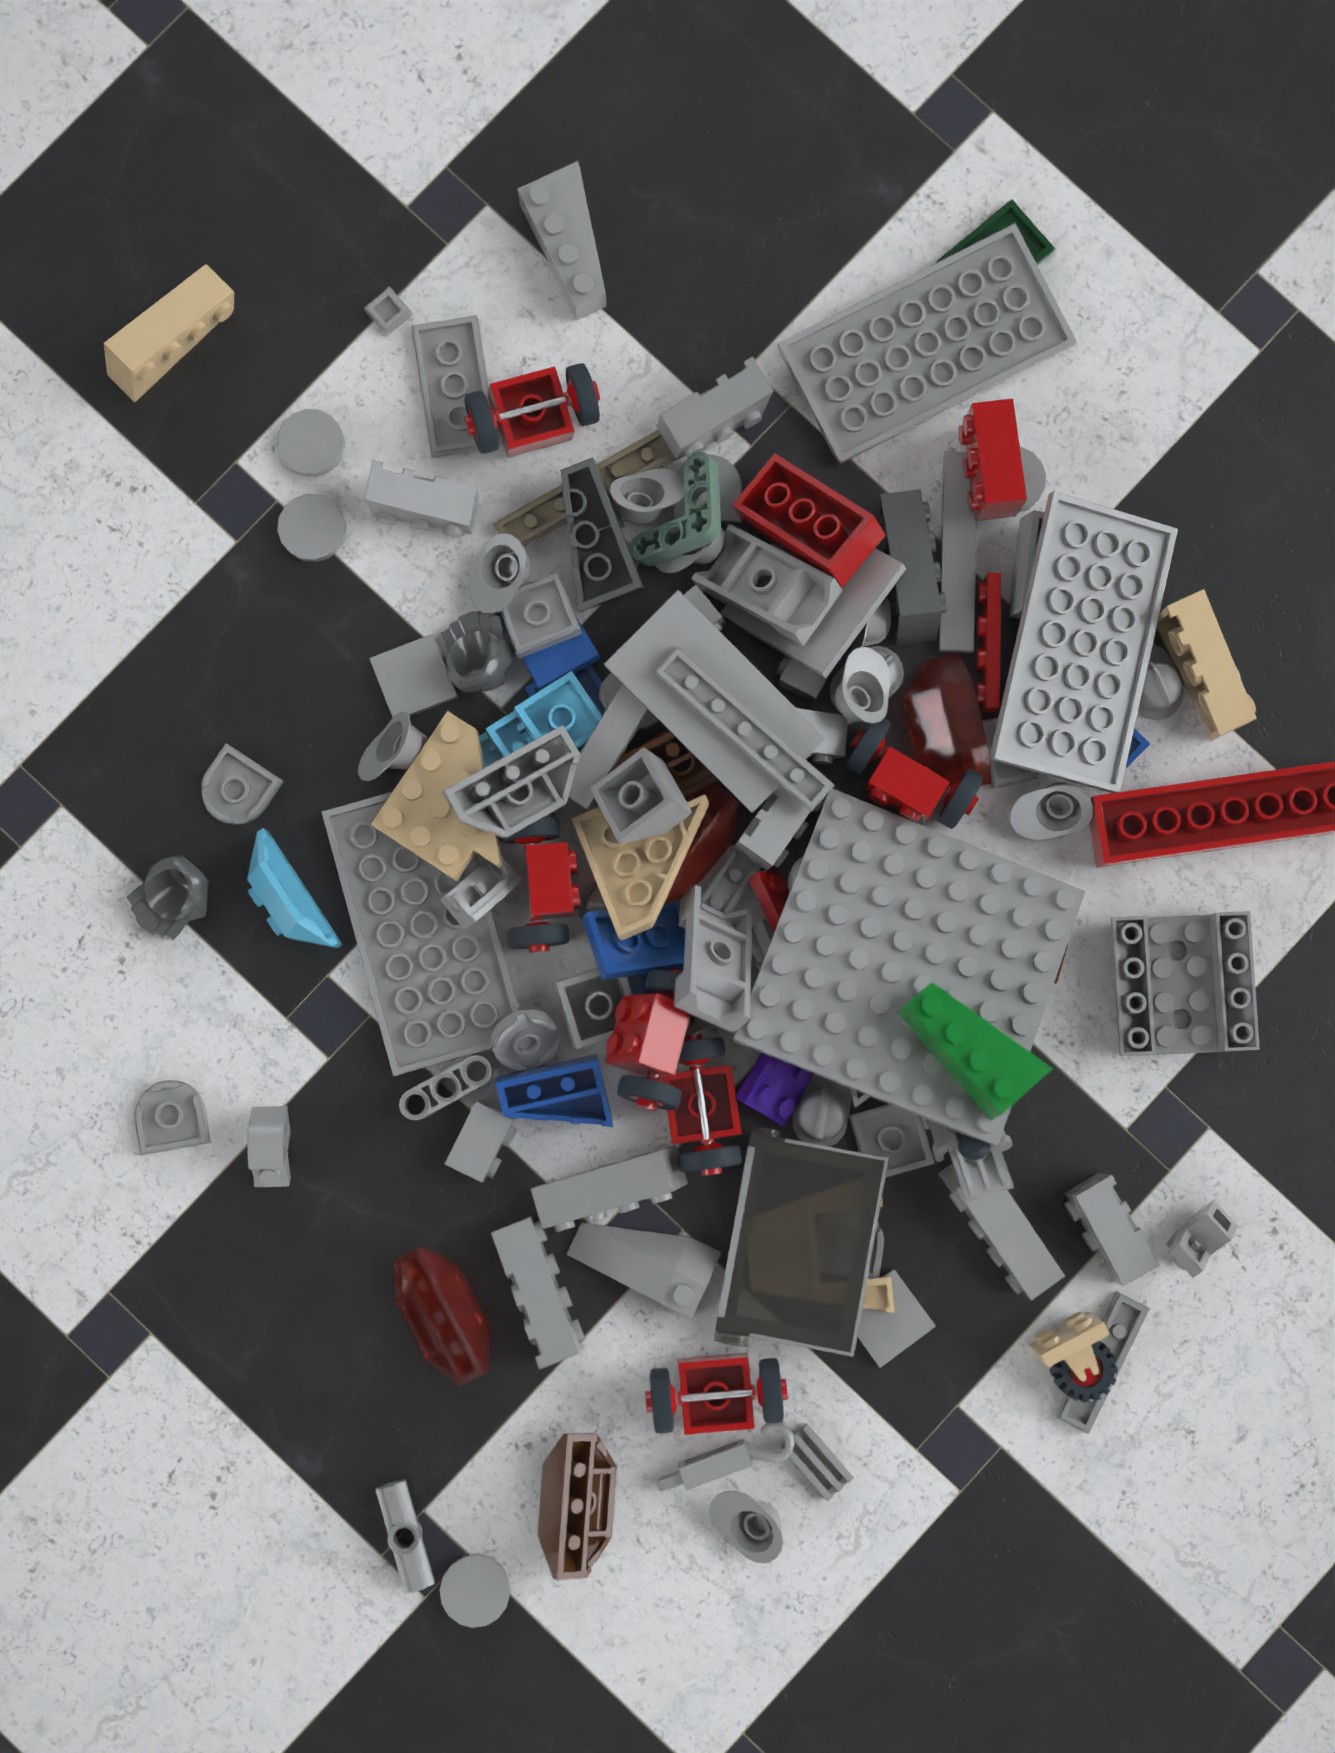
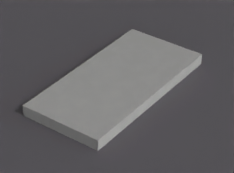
(685, 626)

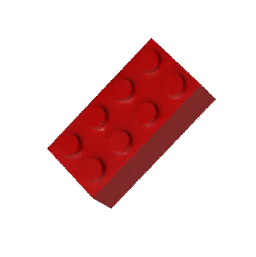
(808, 519)

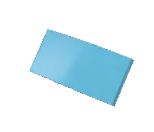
(555, 705)

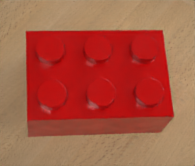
(993, 460)

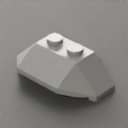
(518, 787)

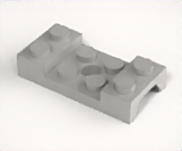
(791, 601)
(712, 983)

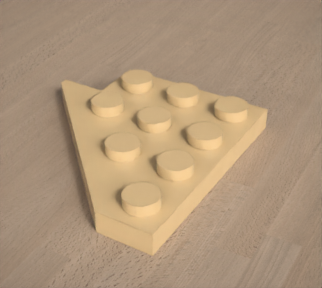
(419, 812)
(637, 873)

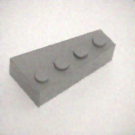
(564, 231)
(609, 1187)
(538, 1291)

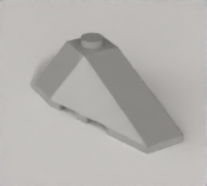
(656, 1264)

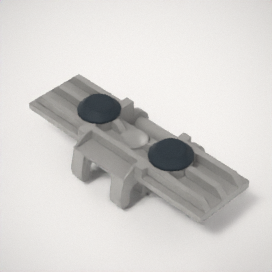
(976, 1163)

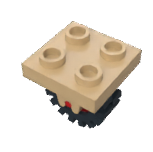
(1078, 1359)

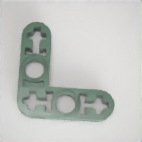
(692, 525)

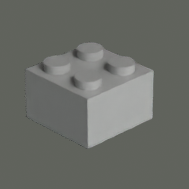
(589, 1005)

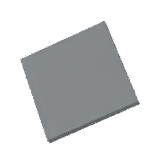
(840, 625)

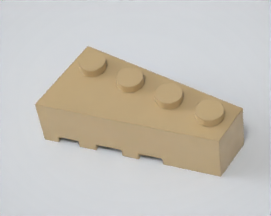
(167, 331)
(1205, 664)

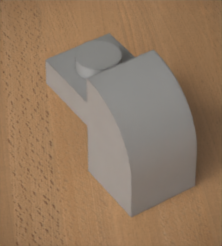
(268, 1146)
(1200, 1238)

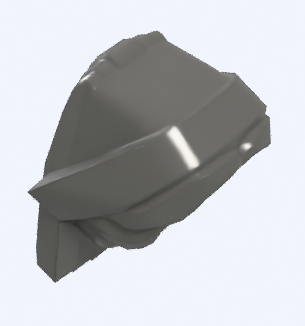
(477, 652)
(170, 897)

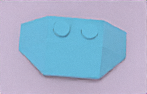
(285, 896)

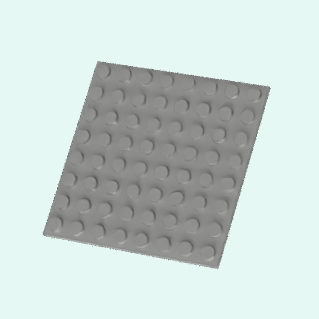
(876, 922)

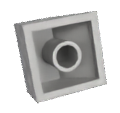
(640, 798)

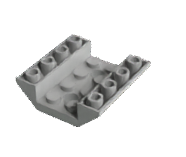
(1209, 983)

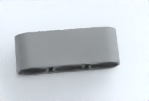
(430, 1093)

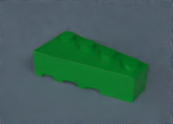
(974, 1052)

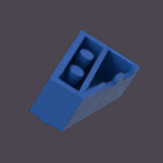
(558, 1092)

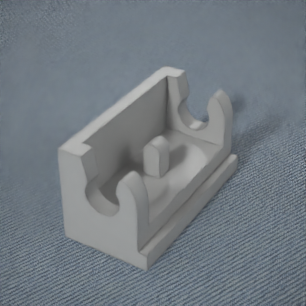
(480, 891)

